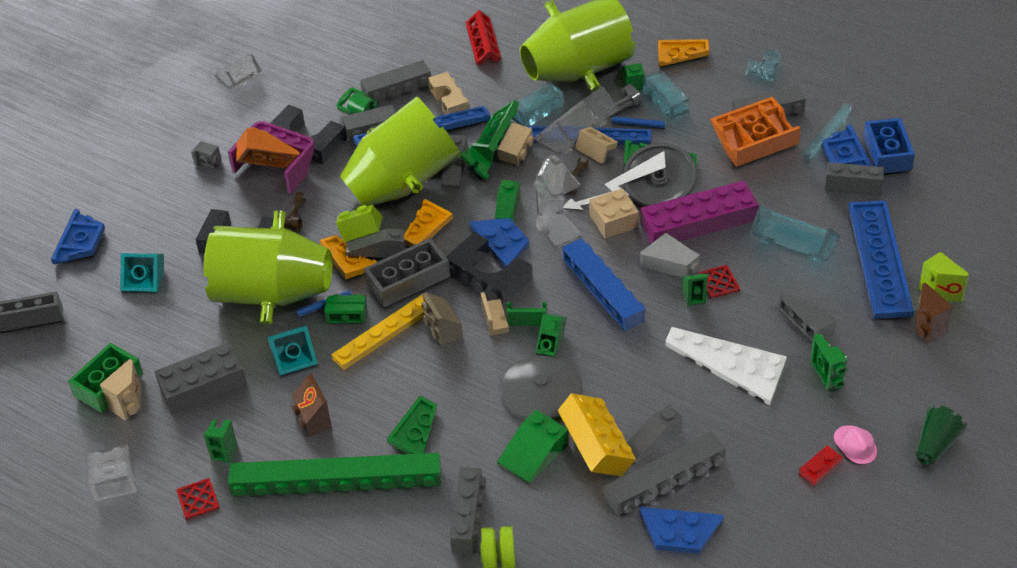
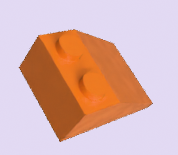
(264, 149)

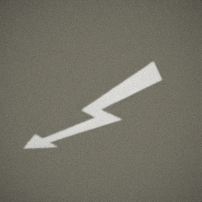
(647, 167)

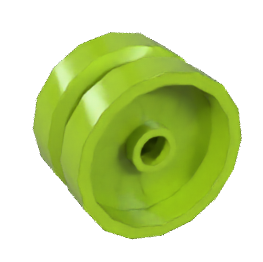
(497, 551)

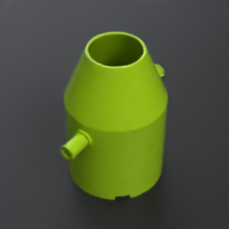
(578, 43)
(399, 156)
(265, 266)

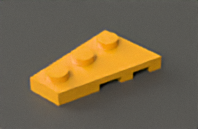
(681, 50)
(427, 223)
(347, 265)

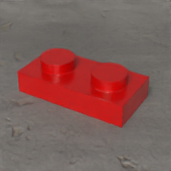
(820, 465)

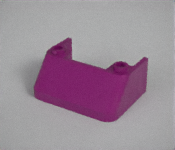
(299, 168)

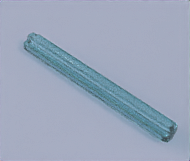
(827, 131)

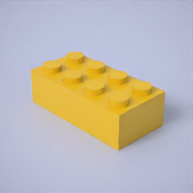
(596, 435)

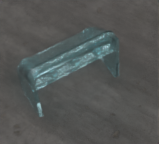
(794, 234)

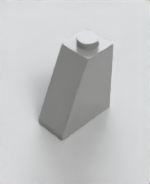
(670, 257)

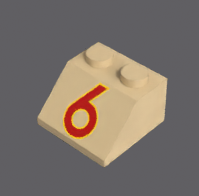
(123, 391)

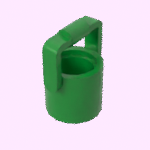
(357, 102)

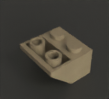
(441, 319)

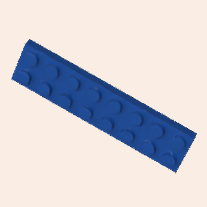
(880, 260)

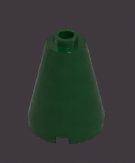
(939, 432)

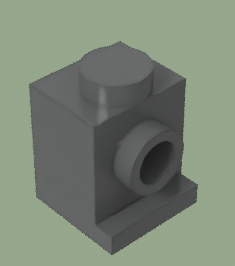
(206, 154)

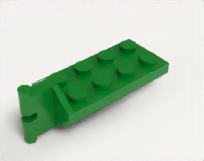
(482, 152)

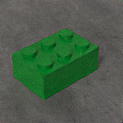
(87, 381)

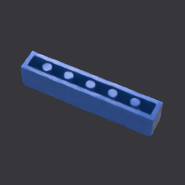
(604, 284)

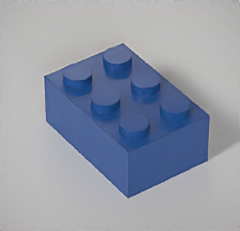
(889, 145)

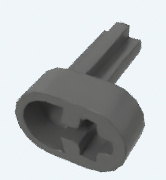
(631, 97)

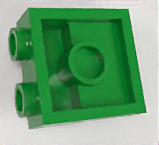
(828, 363)

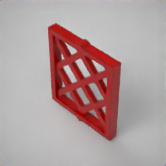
(724, 292)
(201, 511)

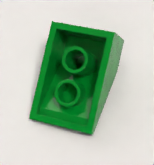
(534, 446)

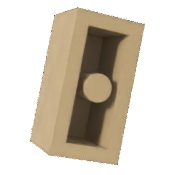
(515, 144)

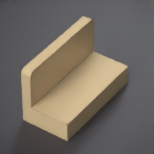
(594, 144)
(494, 316)

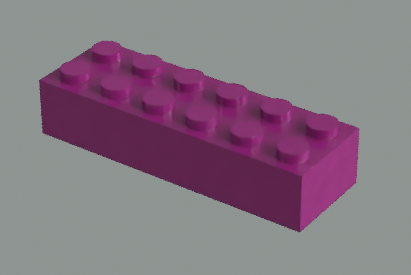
(700, 213)

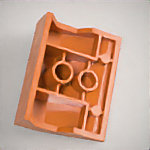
(755, 131)

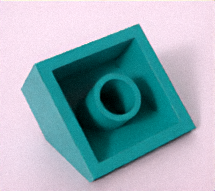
(141, 271)
(292, 350)

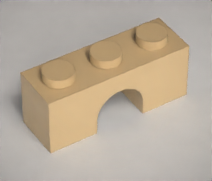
(445, 88)

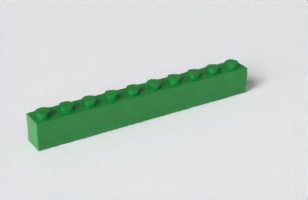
(335, 474)

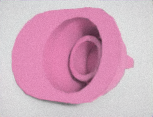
(856, 444)

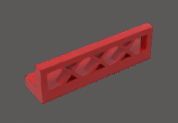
(486, 34)

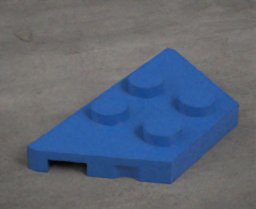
(845, 148)
(78, 238)
(504, 238)
(680, 529)

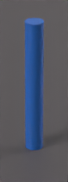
(638, 122)
(318, 305)

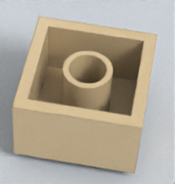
(614, 213)

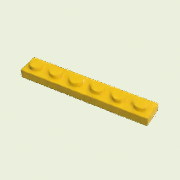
(379, 334)

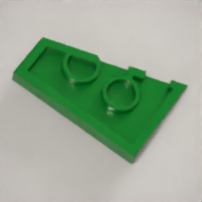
(414, 428)

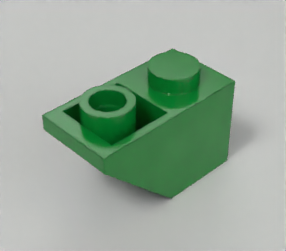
(550, 333)

